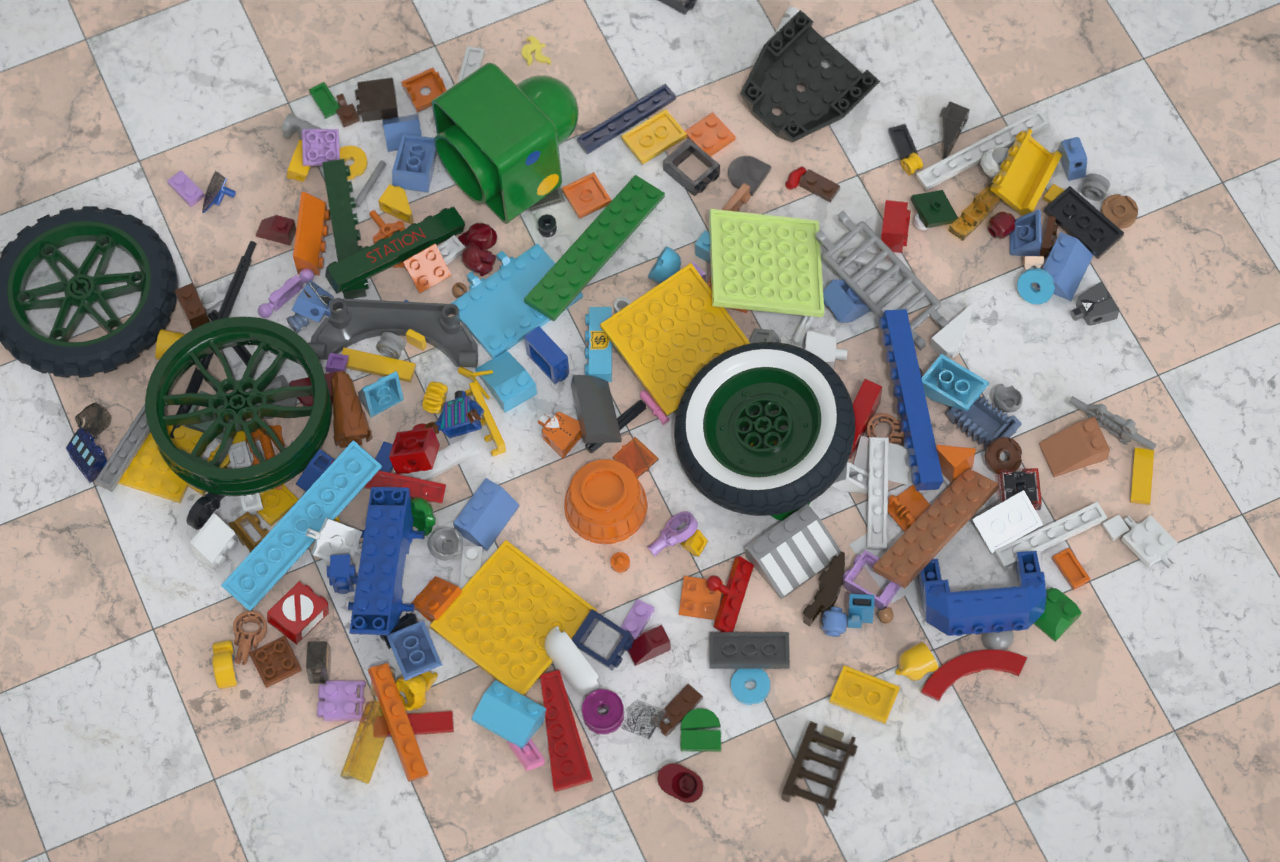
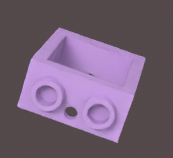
(850, 575)

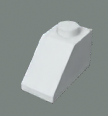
(852, 480)

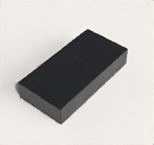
(902, 141)

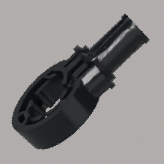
(203, 509)

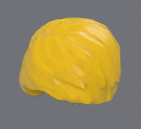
(414, 691)

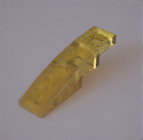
(975, 213)

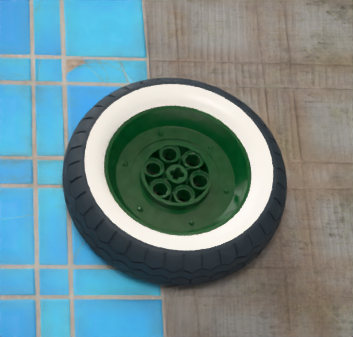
(764, 477)

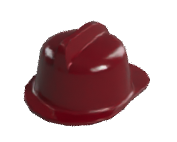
(481, 235)
(680, 782)

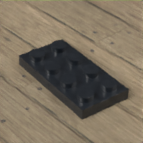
(1084, 222)

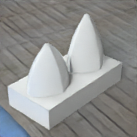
(215, 295)

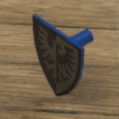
(216, 191)

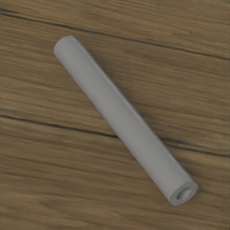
(369, 184)

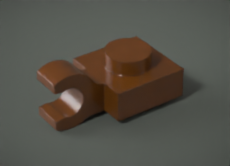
(346, 113)

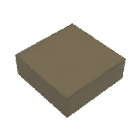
(831, 733)

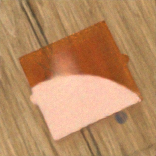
(636, 457)

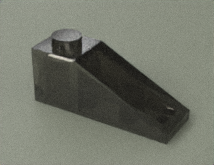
(952, 123)

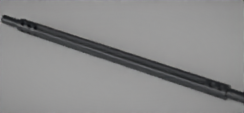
(224, 312)

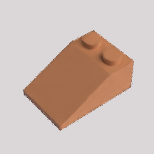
(1075, 447)

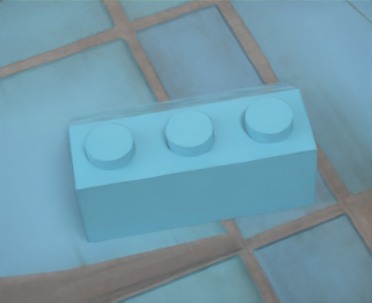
(509, 714)

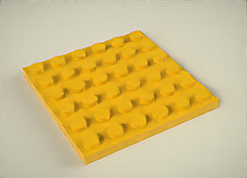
(672, 335)
(507, 615)

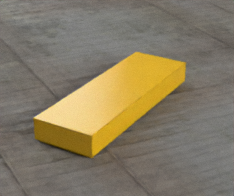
(1142, 476)

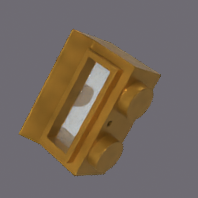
(248, 530)

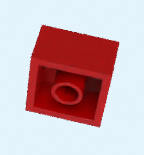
(895, 225)

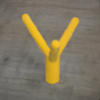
(472, 376)

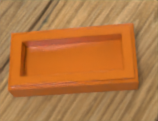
(1071, 568)

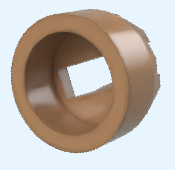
(456, 291)
(885, 615)

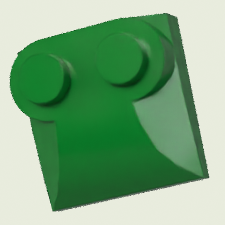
(1058, 614)

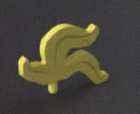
(528, 49)

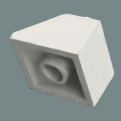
(214, 542)

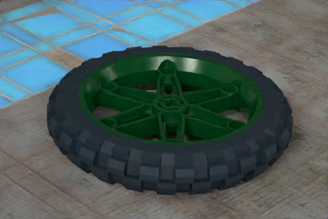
(120, 345)

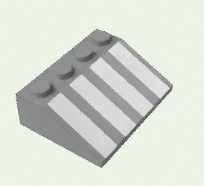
(792, 551)

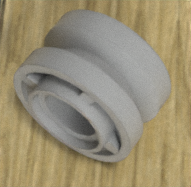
(1095, 187)
(390, 345)

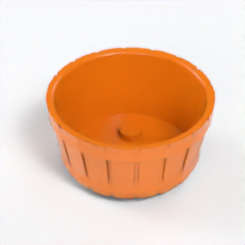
(605, 502)

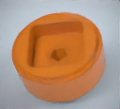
(620, 562)

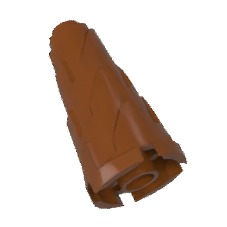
(349, 419)

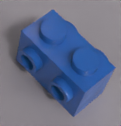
(342, 573)

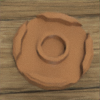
(1120, 210)

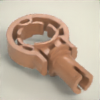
(895, 426)
(244, 639)

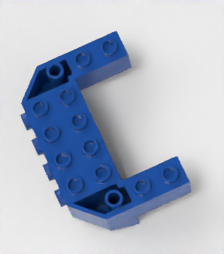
(986, 608)

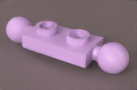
(285, 293)

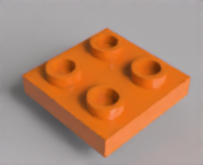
(436, 598)

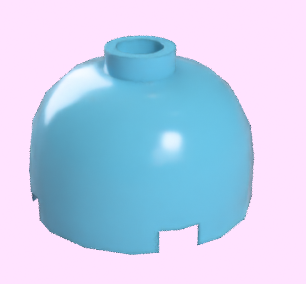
(667, 265)

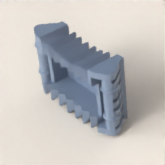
(984, 422)

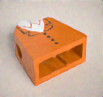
(560, 432)

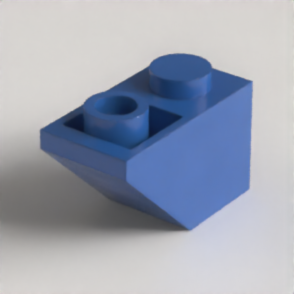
(314, 470)

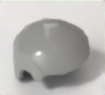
(1007, 398)
(997, 641)

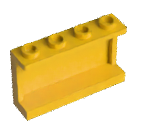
(1025, 173)

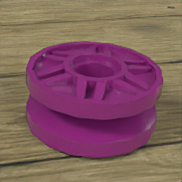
(600, 700)

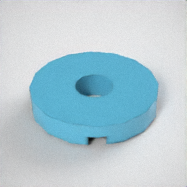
(1033, 295)
(748, 696)

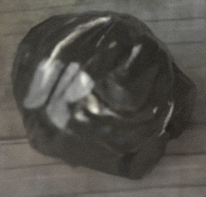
(96, 419)

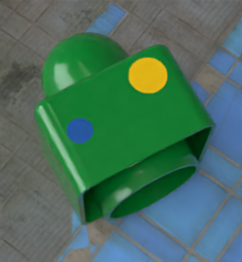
(504, 137)

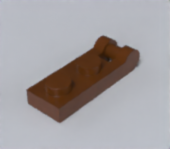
(683, 703)

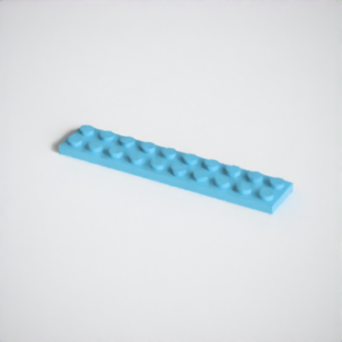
(288, 538)

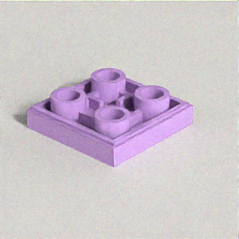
(319, 146)

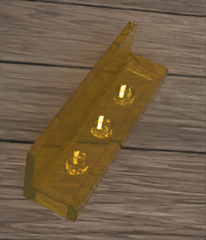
(366, 744)

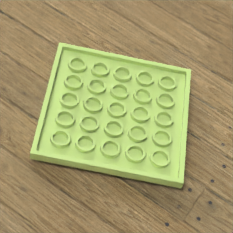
(765, 263)

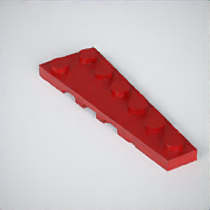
(566, 751)

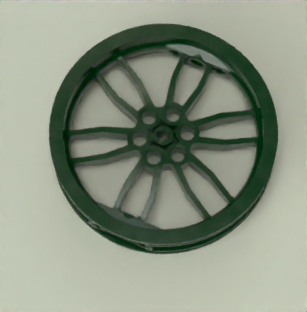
(238, 405)

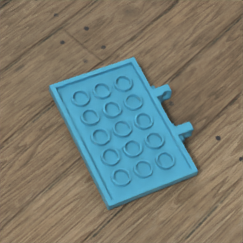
(496, 305)

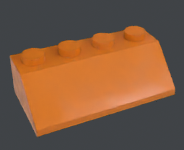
(311, 234)

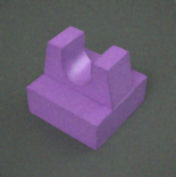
(337, 362)

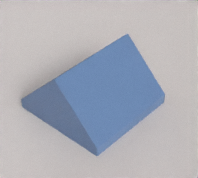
(397, 126)
(1027, 235)

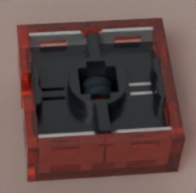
(1014, 482)

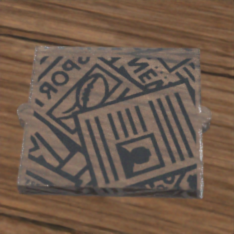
(643, 719)

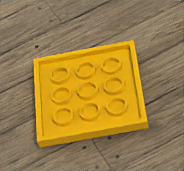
(151, 473)

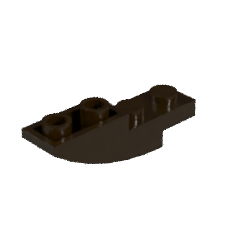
(829, 589)

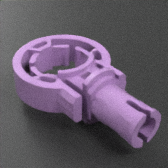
(670, 536)

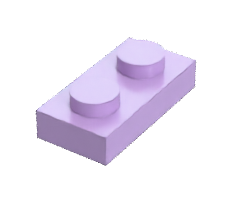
(186, 188)
(637, 618)

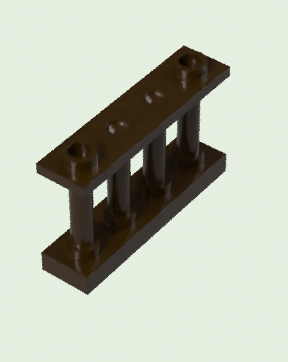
(805, 753)

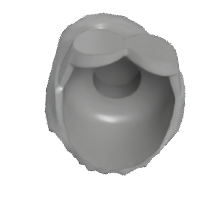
(445, 543)

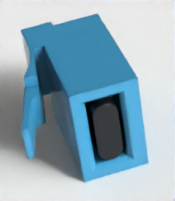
(860, 610)

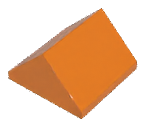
(955, 460)

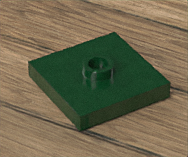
(934, 208)

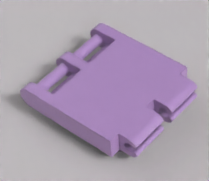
(341, 700)

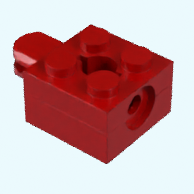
(414, 446)

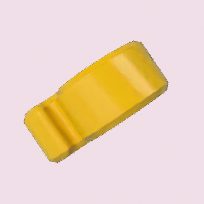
(224, 664)

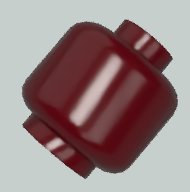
(1001, 225)

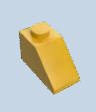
(395, 203)

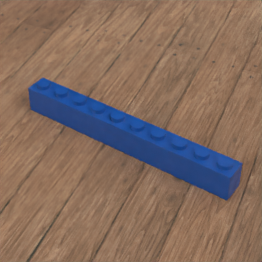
(911, 400)

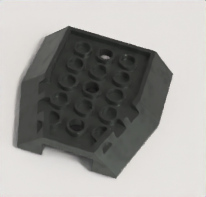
(794, 59)

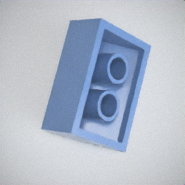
(1067, 265)
(486, 514)

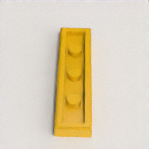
(379, 364)

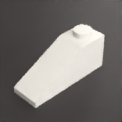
(950, 338)

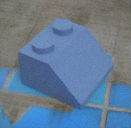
(844, 302)

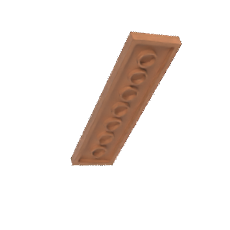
(935, 527)

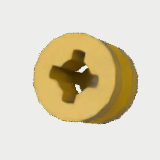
(911, 164)

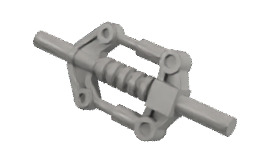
(1116, 425)

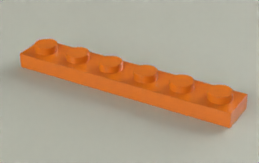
(398, 722)

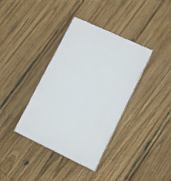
(1007, 521)

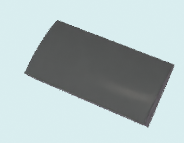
(595, 410)

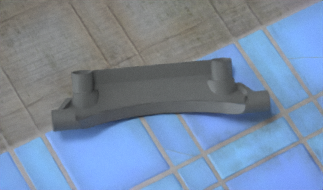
(371, 318)

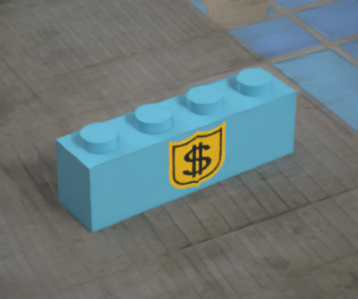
(600, 346)

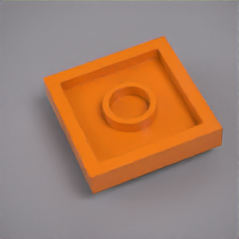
(710, 134)
(586, 195)

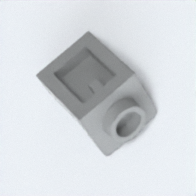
(764, 335)

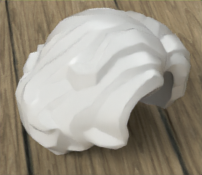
(993, 159)

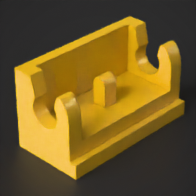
(296, 169)

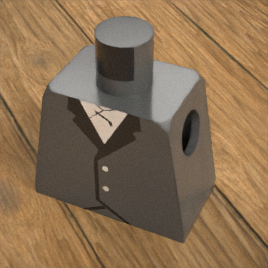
(1095, 306)

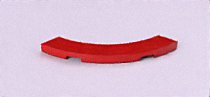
(972, 663)

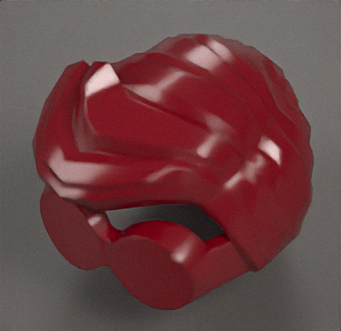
(477, 260)

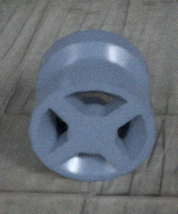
(297, 322)

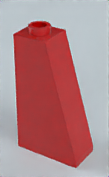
(865, 407)

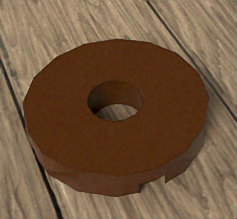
(996, 447)

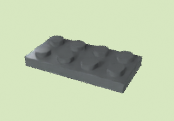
(749, 650)

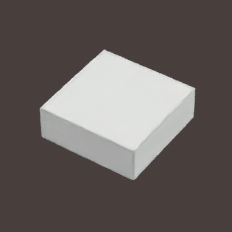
(1115, 527)

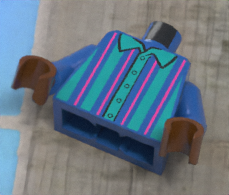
(458, 416)

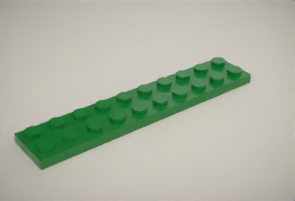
(594, 248)

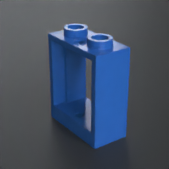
(547, 355)

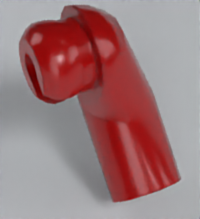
(794, 178)

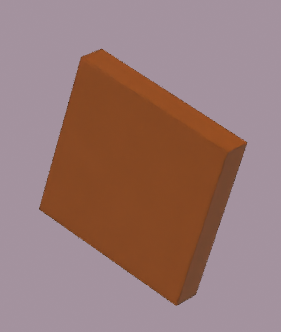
(275, 661)

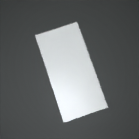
(898, 466)
(860, 546)

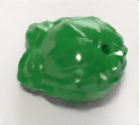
(423, 515)

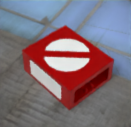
(298, 612)

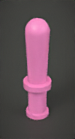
(645, 396)

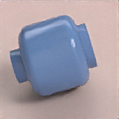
(834, 622)

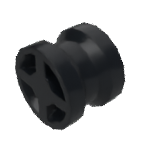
(547, 230)

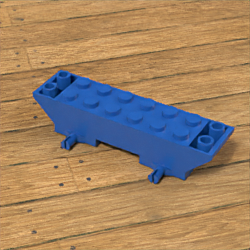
(382, 562)

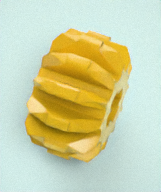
(435, 397)

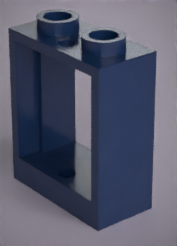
(586, 629)

